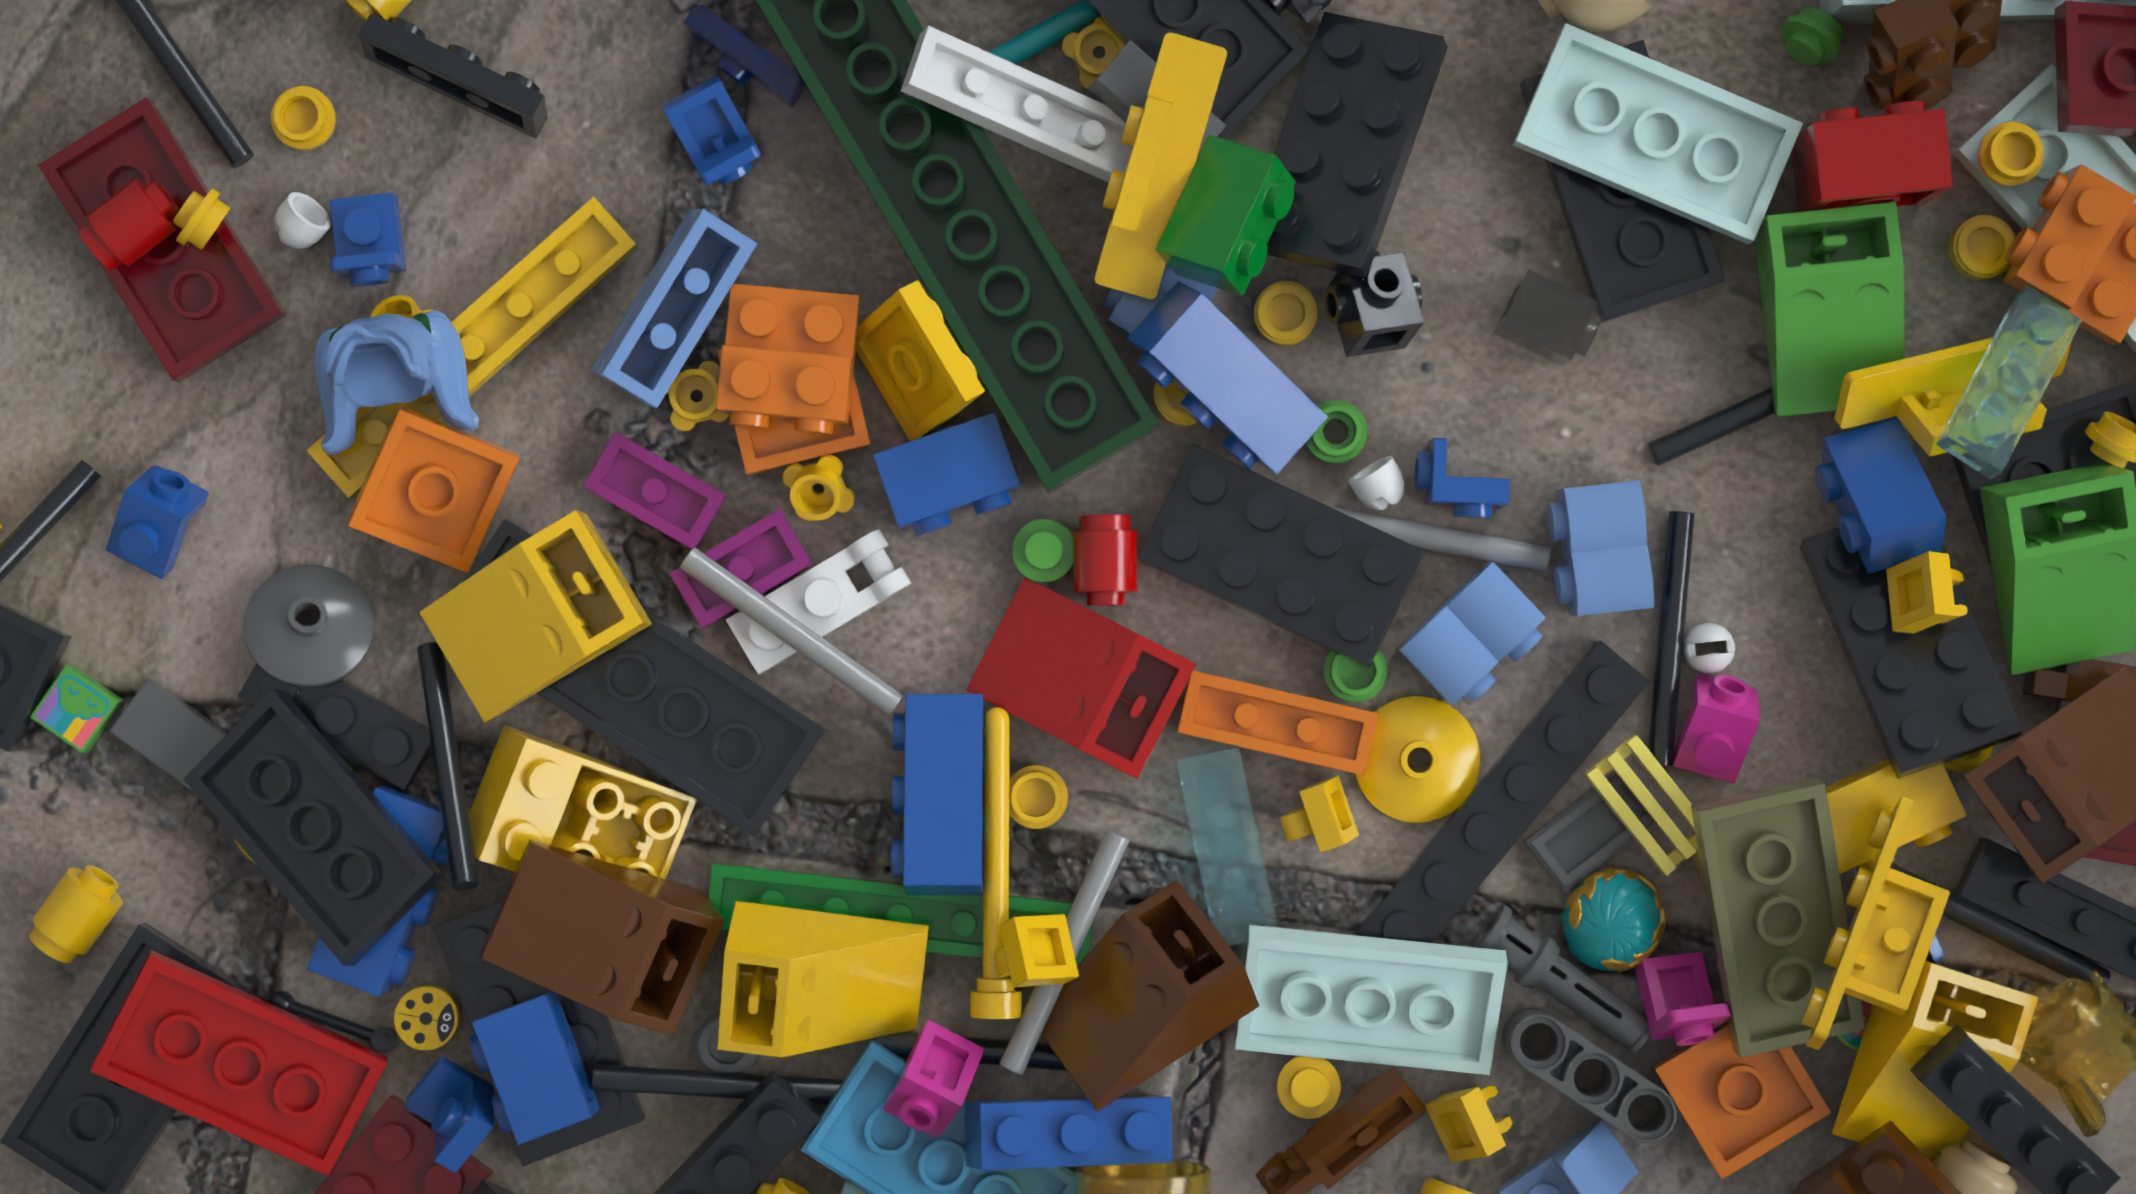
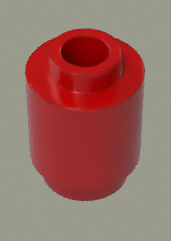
(129, 223)
(1105, 559)

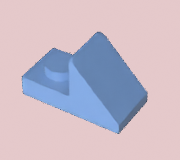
(1582, 1165)

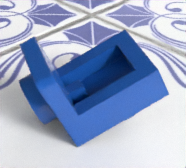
(712, 132)
(1469, 495)
(155, 520)

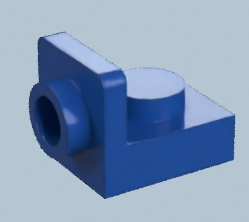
(367, 238)
(458, 1109)

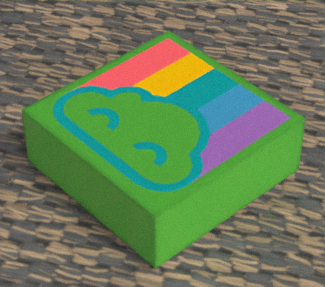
(77, 708)

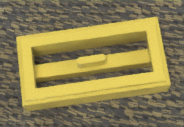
(1615, 760)

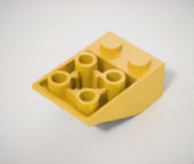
(535, 615)
(574, 804)
(816, 979)
(1881, 1078)

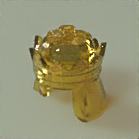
(2081, 1046)

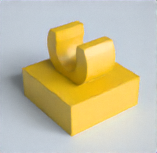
(1923, 592)
(1324, 815)
(1036, 951)
(1467, 1123)

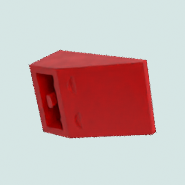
(1081, 677)

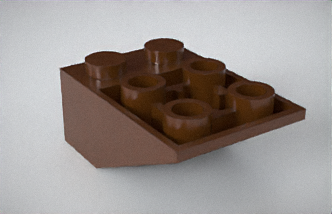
(2066, 779)
(604, 935)
(1146, 997)

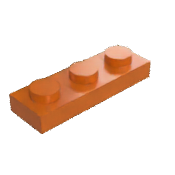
(1277, 722)

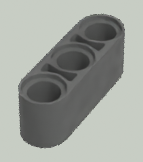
(1614, 1093)

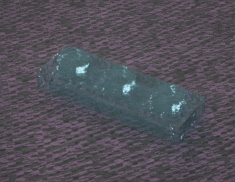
(2009, 382)
(1226, 843)

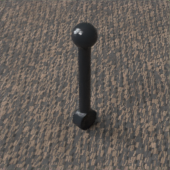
(381, 1040)

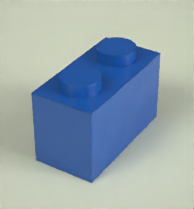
(948, 474)
(1880, 494)
(533, 1067)

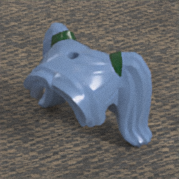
(386, 364)

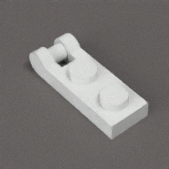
(823, 599)

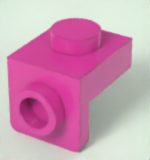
(1718, 727)
(1679, 999)

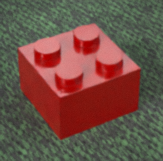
(1872, 158)

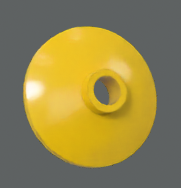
(1453, 766)

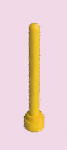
(995, 995)

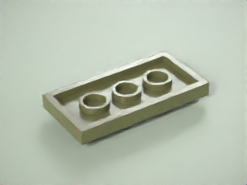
(1773, 910)

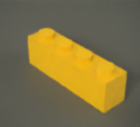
(1859, 798)

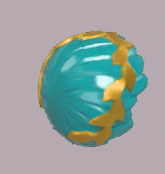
(1613, 919)

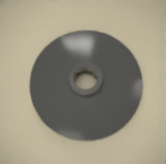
(312, 653)

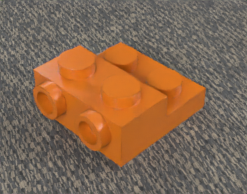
(2082, 252)
(788, 358)

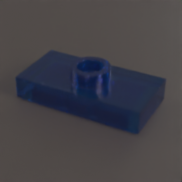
(742, 57)

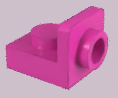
(934, 1080)

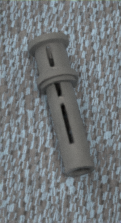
(1539, 963)

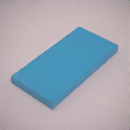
(892, 1158)

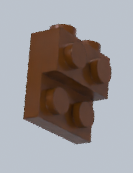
(1921, 43)
(1879, 1165)

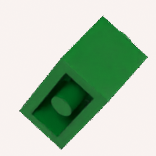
(1227, 215)

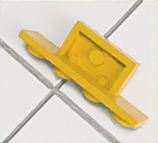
(1162, 156)
(1919, 392)
(1887, 937)

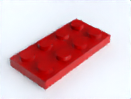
(238, 1063)

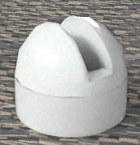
(301, 221)
(1379, 484)
(1710, 662)

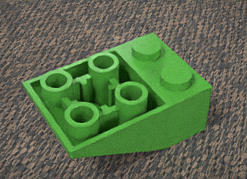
(1829, 300)
(2064, 565)

